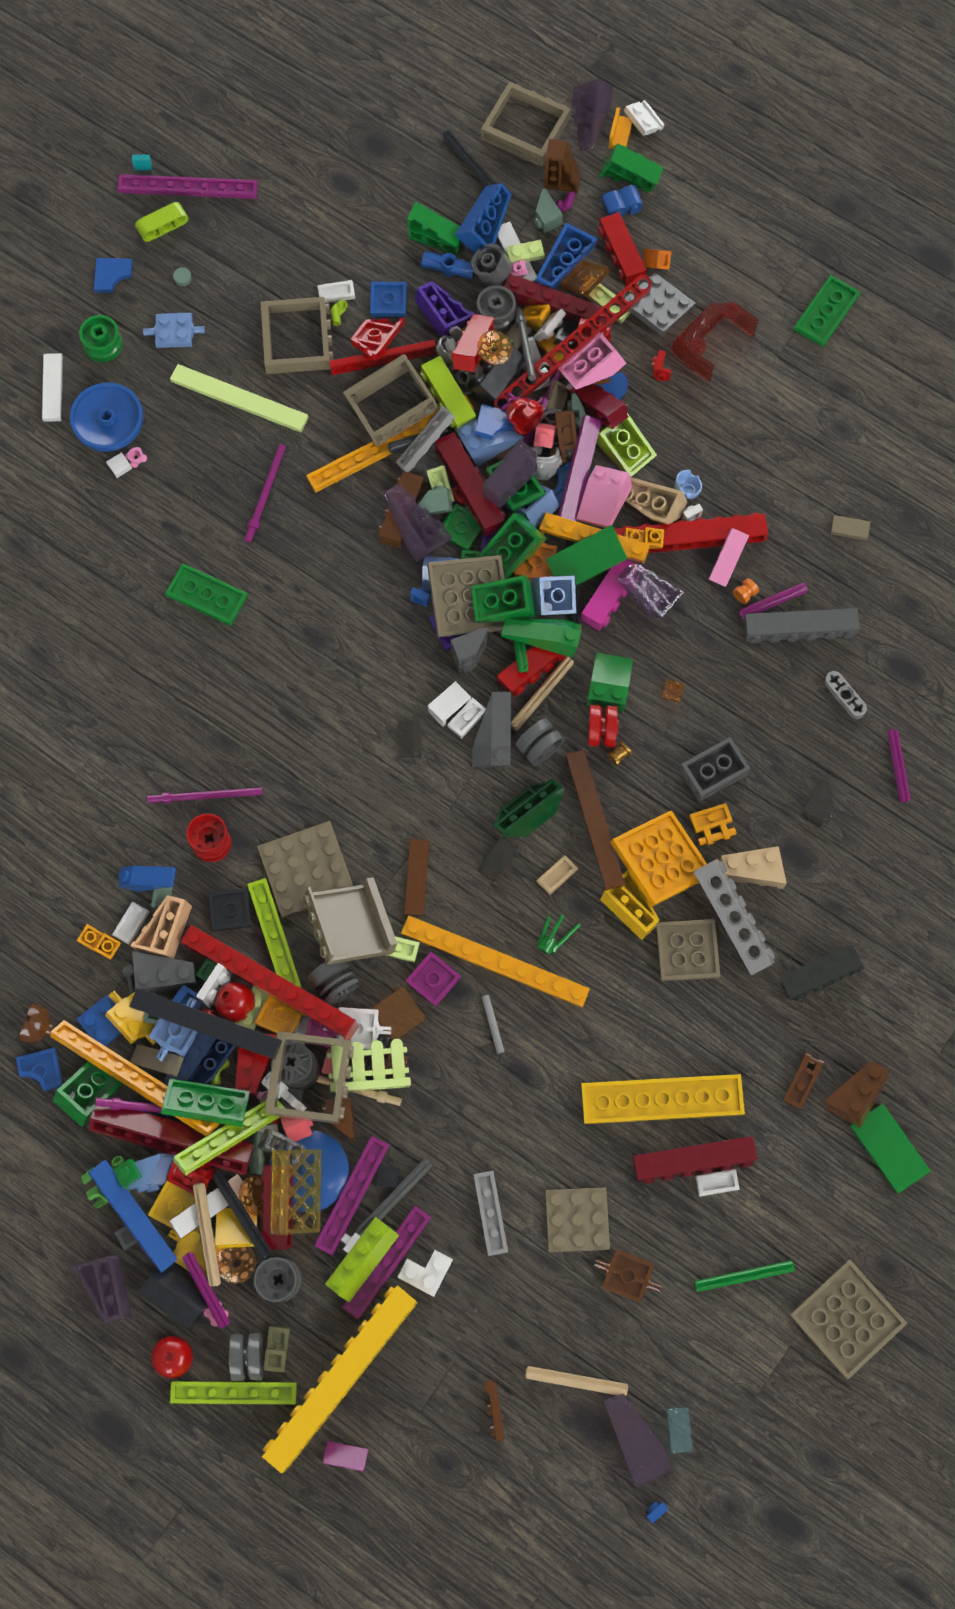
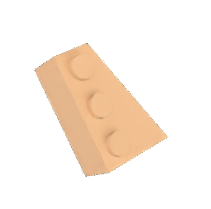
(165, 928)

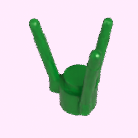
(547, 943)

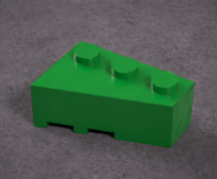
(433, 230)

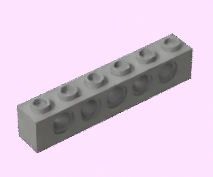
(743, 945)

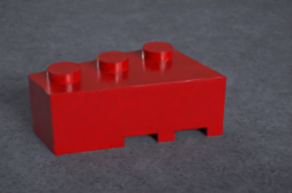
(251, 1070)

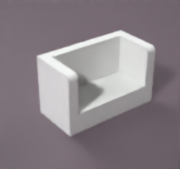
(448, 703)

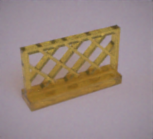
(280, 1194)

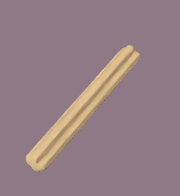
(541, 693)
(206, 1234)
(576, 1381)

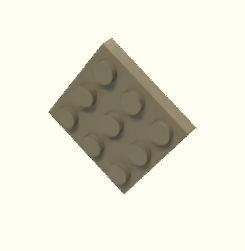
(688, 950)
(577, 1220)

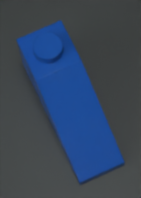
(146, 878)

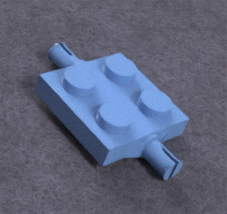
(173, 330)
(173, 1036)

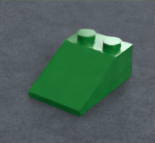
(527, 493)
(514, 543)
(503, 600)
(610, 681)
(80, 1091)

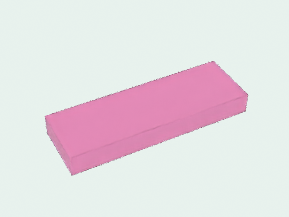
(728, 557)

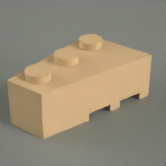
(756, 867)

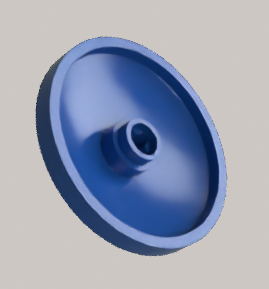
(106, 417)
(333, 1169)

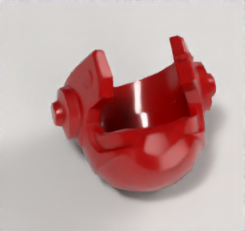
(524, 414)

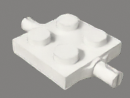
(369, 1026)

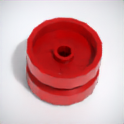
(603, 726)

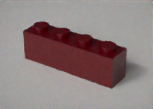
(600, 404)
(274, 1241)

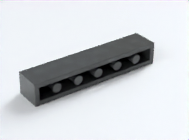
(801, 625)

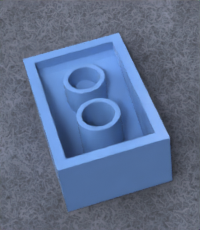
(484, 449)

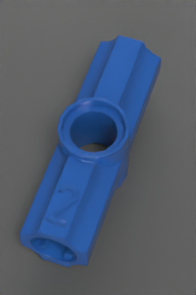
(439, 263)

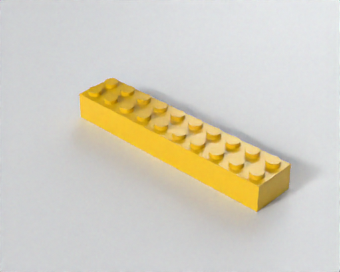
(339, 1380)

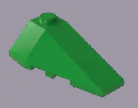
(548, 634)

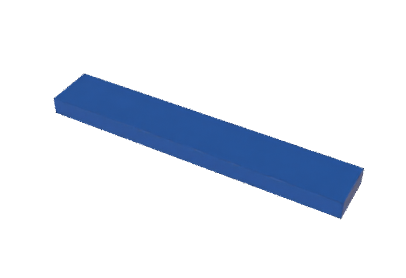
(132, 1216)

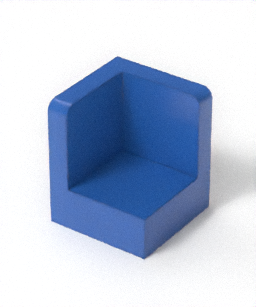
(183, 996)

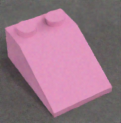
(592, 363)
(604, 496)

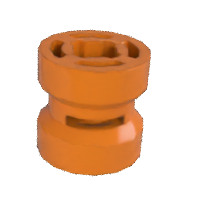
(745, 591)

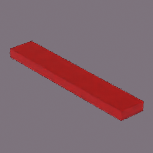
(363, 361)

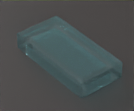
(679, 1430)

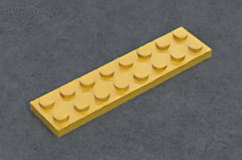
(662, 1099)

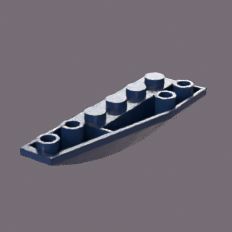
(200, 1062)

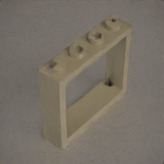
(516, 145)
(296, 364)
(377, 381)
(341, 1092)

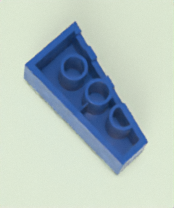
(485, 218)
(568, 251)

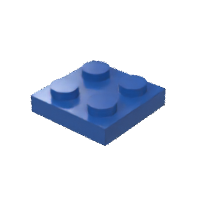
(388, 299)
(97, 1024)

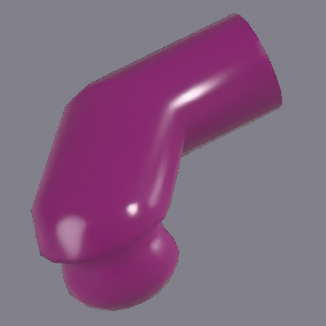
(567, 203)

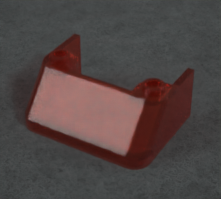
(690, 343)

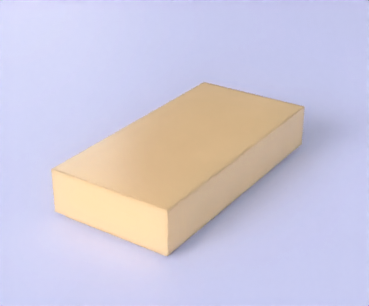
(557, 875)

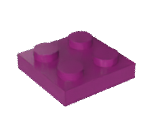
(433, 979)

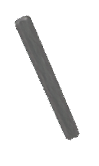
(396, 1195)

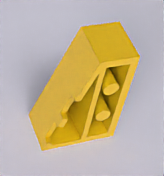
(631, 907)

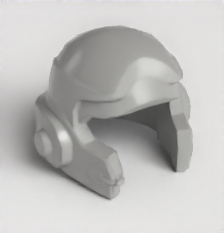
(447, 344)
(546, 465)

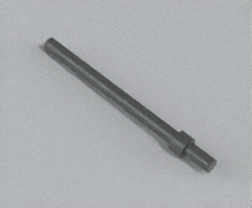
(521, 324)

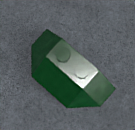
(529, 809)

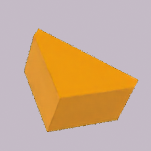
(536, 316)

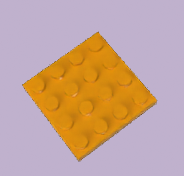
(660, 857)

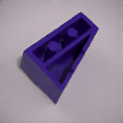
(441, 309)

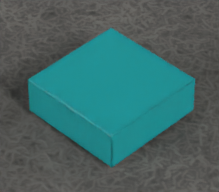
(142, 162)

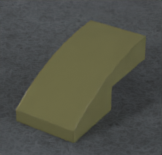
(277, 1348)

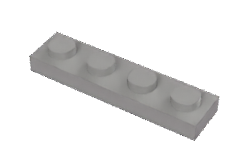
(425, 439)
(490, 1213)

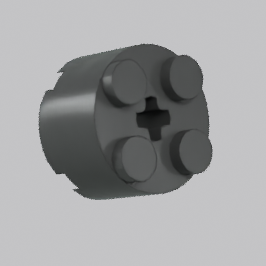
(491, 265)

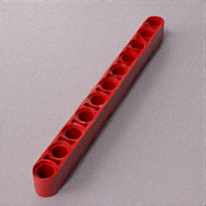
(577, 336)

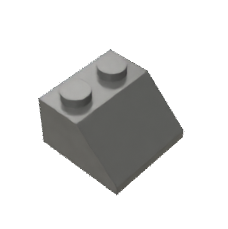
(468, 649)

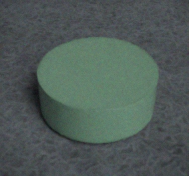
(182, 276)

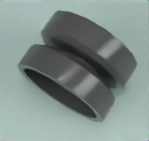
(497, 303)
(540, 742)
(246, 1358)

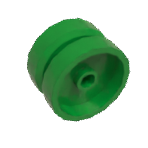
(100, 338)

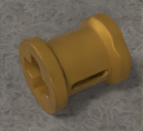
(619, 754)

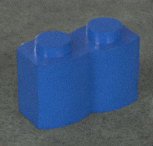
(624, 201)

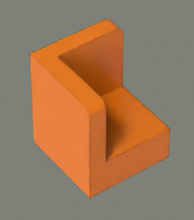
(656, 258)

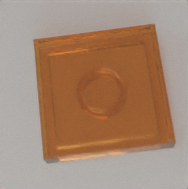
(585, 277)
(399, 1013)

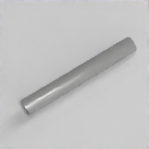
(493, 1024)

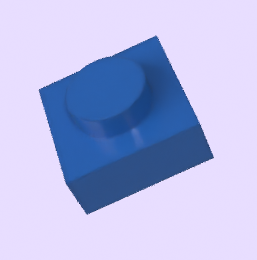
(420, 596)
(656, 1510)

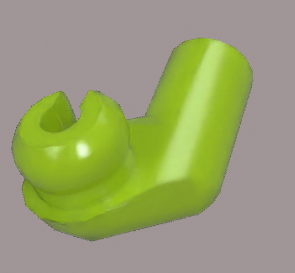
(337, 310)

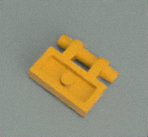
(712, 818)

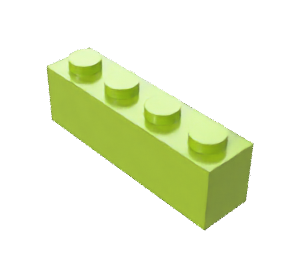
(447, 391)
(362, 1259)

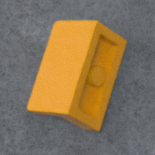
(620, 130)

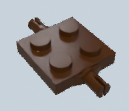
(628, 1276)

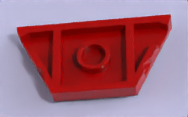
(375, 336)

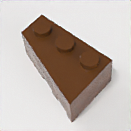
(561, 168)
(858, 1094)

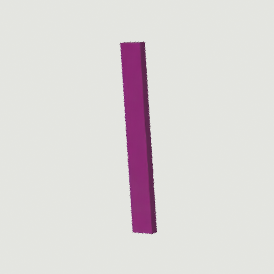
(187, 186)

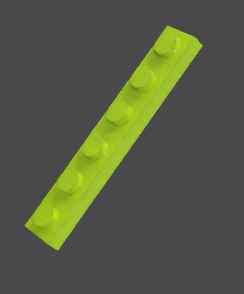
(273, 931)
(223, 1139)
(233, 1393)

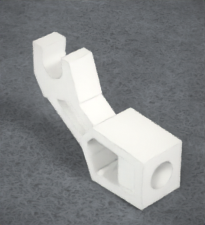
(284, 1093)

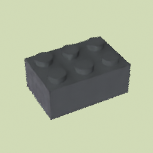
(714, 769)

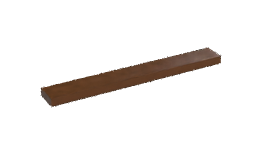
(595, 820)

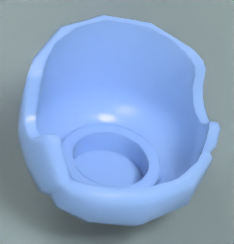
(688, 484)

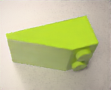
(626, 446)

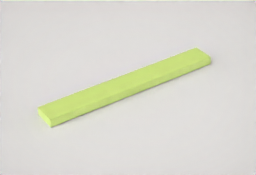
(239, 398)

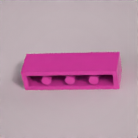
(605, 598)

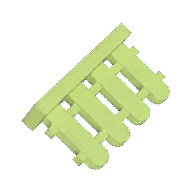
(378, 1068)

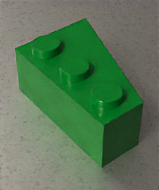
(631, 168)

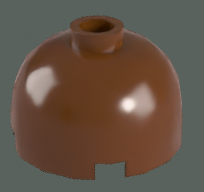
(36, 1025)

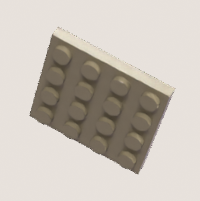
(452, 593)
(304, 861)
(848, 1319)

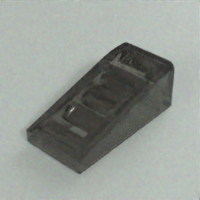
(269, 1140)

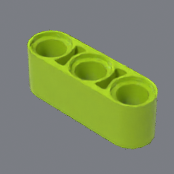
(161, 221)

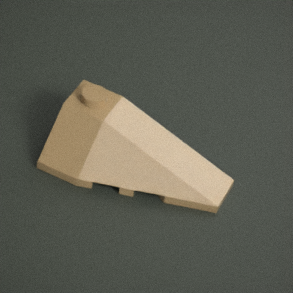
(657, 501)

